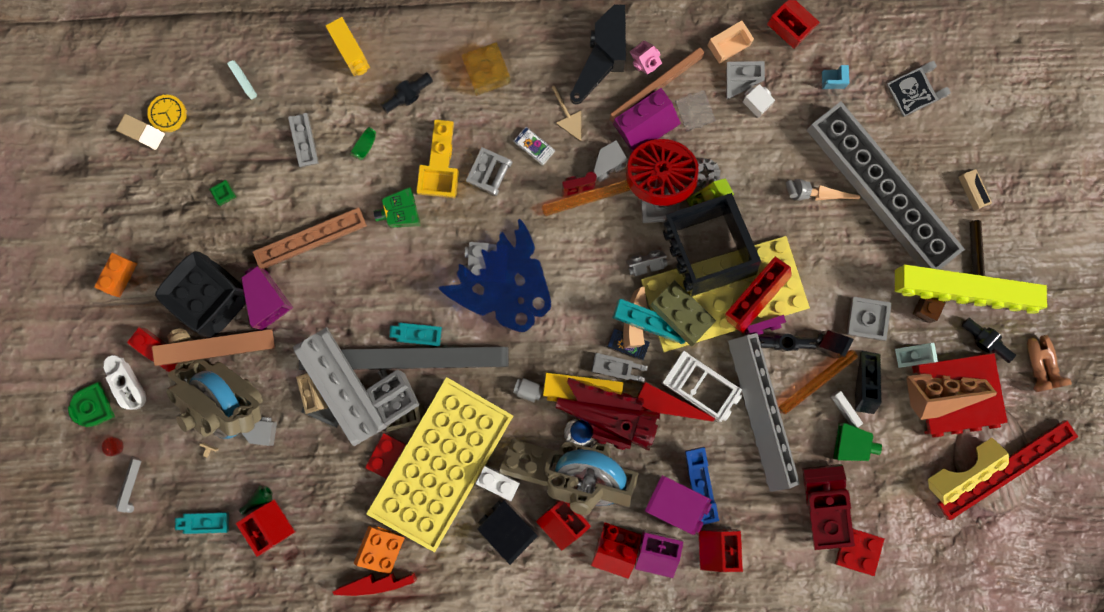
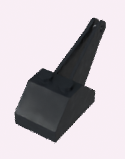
(608, 52)

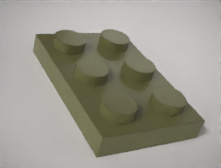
(682, 313)

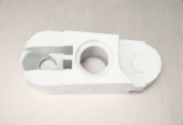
(115, 369)

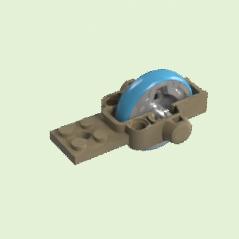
(576, 473)

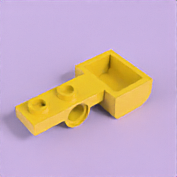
(437, 177)

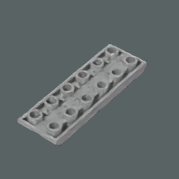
(339, 386)

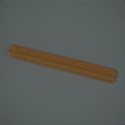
(585, 198)
(817, 382)

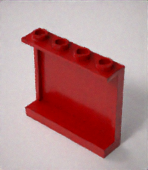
(988, 412)

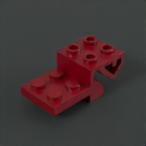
(828, 506)

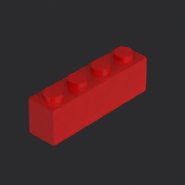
(758, 294)

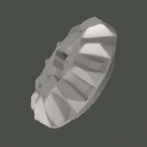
(710, 166)

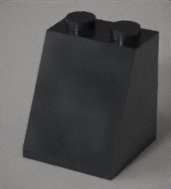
(507, 531)

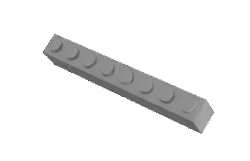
(763, 412)

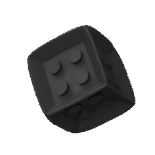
(202, 294)

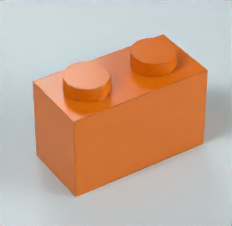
(115, 275)

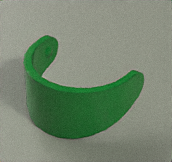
(364, 144)

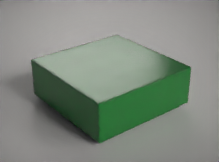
(222, 192)

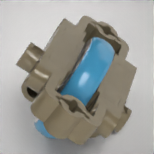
(213, 399)

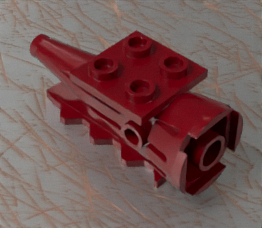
(608, 412)

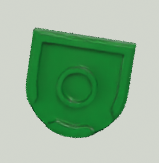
(90, 406)

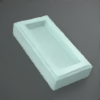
(242, 79)

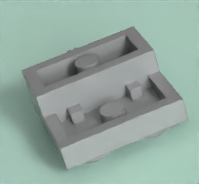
(392, 396)

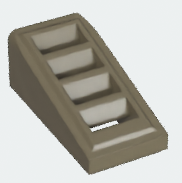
(419, 411)

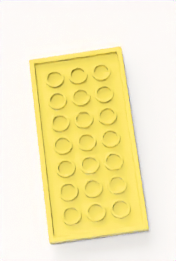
(718, 301)
(440, 464)

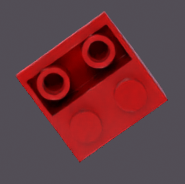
(792, 23)
(563, 524)
(265, 528)
(616, 550)
(720, 550)

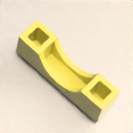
(951, 485)

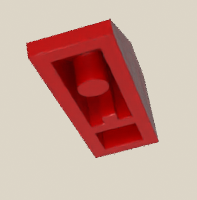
(143, 341)

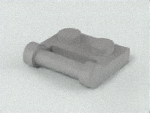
(483, 168)

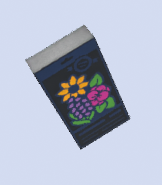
(616, 343)

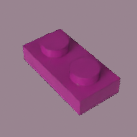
(773, 324)

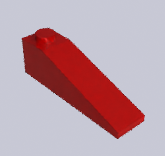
(664, 403)

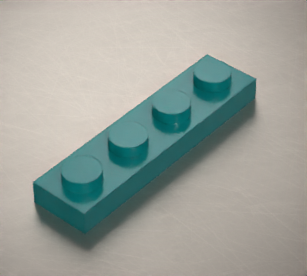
(645, 319)

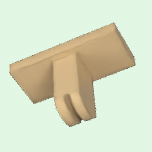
(208, 449)

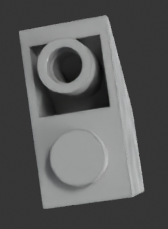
(610, 159)
(263, 432)

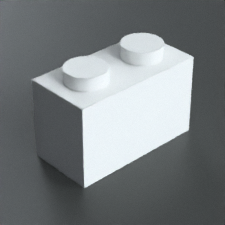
(498, 483)

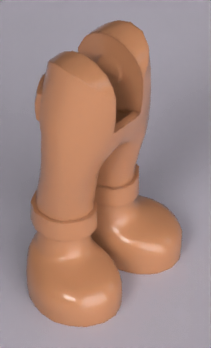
(1049, 356)

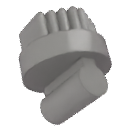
(799, 189)

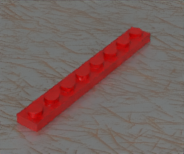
(1018, 463)

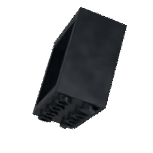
(700, 213)

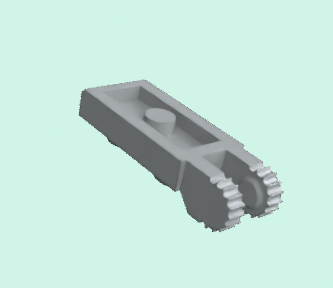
(616, 367)

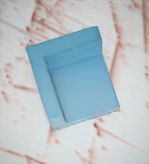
(836, 78)

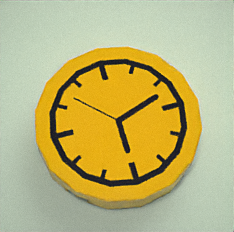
(167, 113)

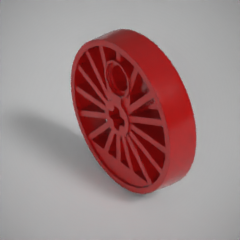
(662, 173)

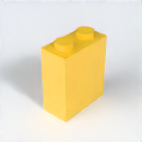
(348, 46)

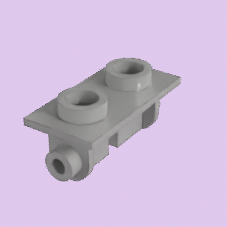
(654, 260)

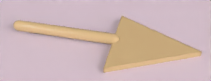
(572, 123)

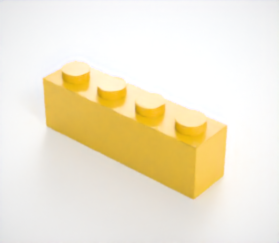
(557, 386)

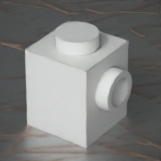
(758, 99)

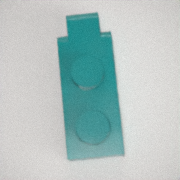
(416, 334)
(203, 523)

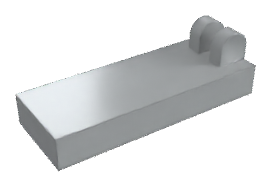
(303, 140)
(122, 503)

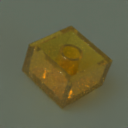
(486, 69)

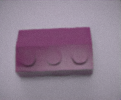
(647, 120)

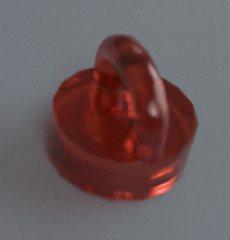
(112, 446)

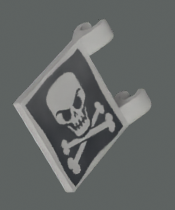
(914, 90)

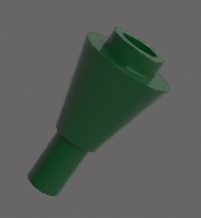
(260, 496)

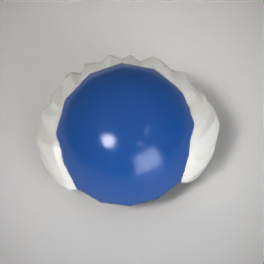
(579, 432)

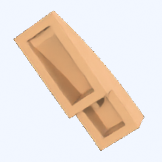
(632, 335)

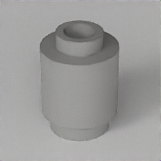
(527, 390)

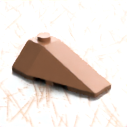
(943, 395)

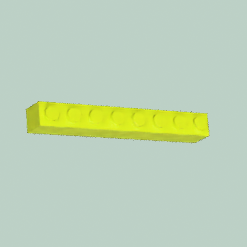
(970, 289)

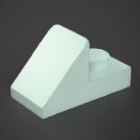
(916, 355)

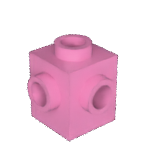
(646, 57)

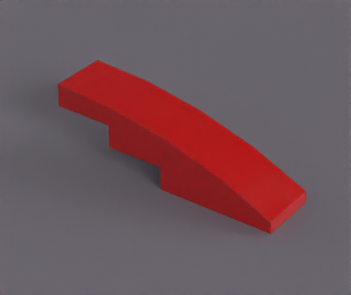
(368, 585)

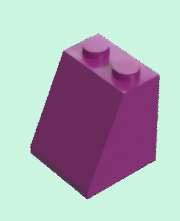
(263, 298)
(678, 505)

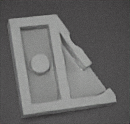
(743, 76)

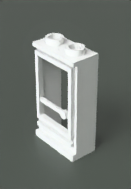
(681, 371)

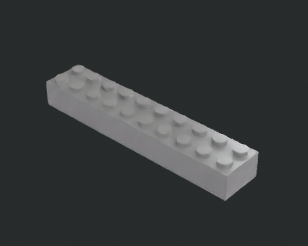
(884, 188)

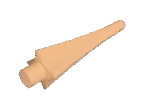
(825, 193)

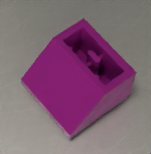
(659, 554)

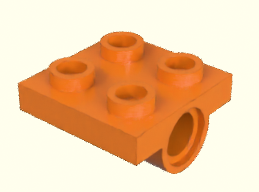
(379, 549)

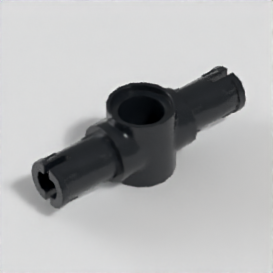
(406, 92)
(988, 340)
(795, 342)

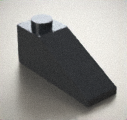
(868, 383)

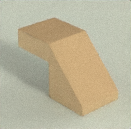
(140, 131)

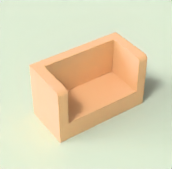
(730, 42)

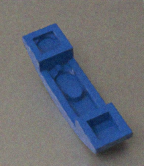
(700, 480)

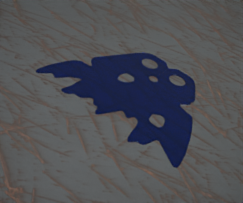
(499, 283)

